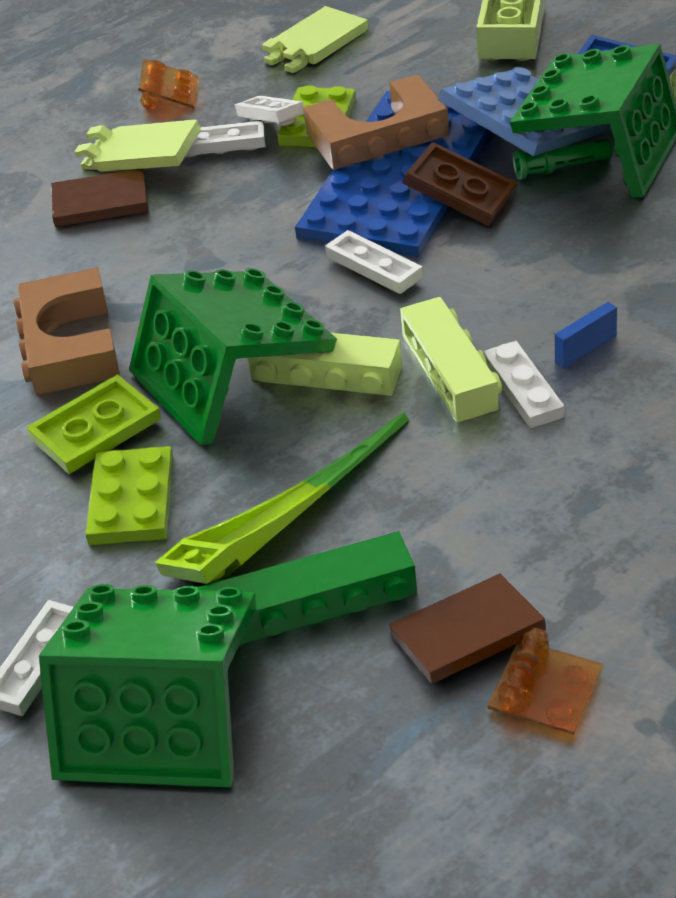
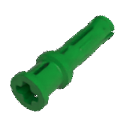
(571, 155)

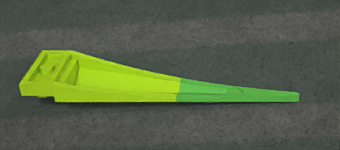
(229, 544)

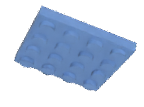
(496, 99)

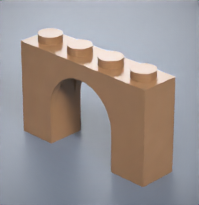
(349, 141)
(63, 361)

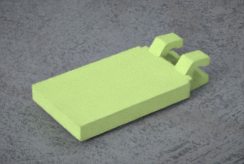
(314, 38)
(138, 146)

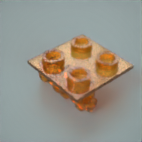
(166, 83)
(545, 684)

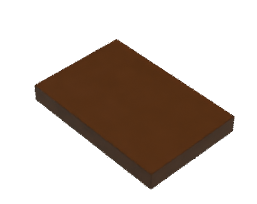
(460, 183)
(98, 197)
(466, 627)

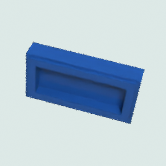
(585, 335)

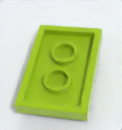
(295, 133)
(93, 423)
(130, 496)

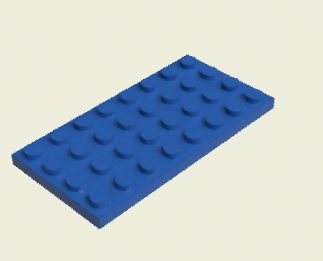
(373, 200)

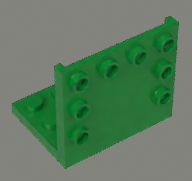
(615, 88)
(198, 328)
(143, 685)

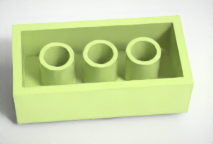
(509, 29)

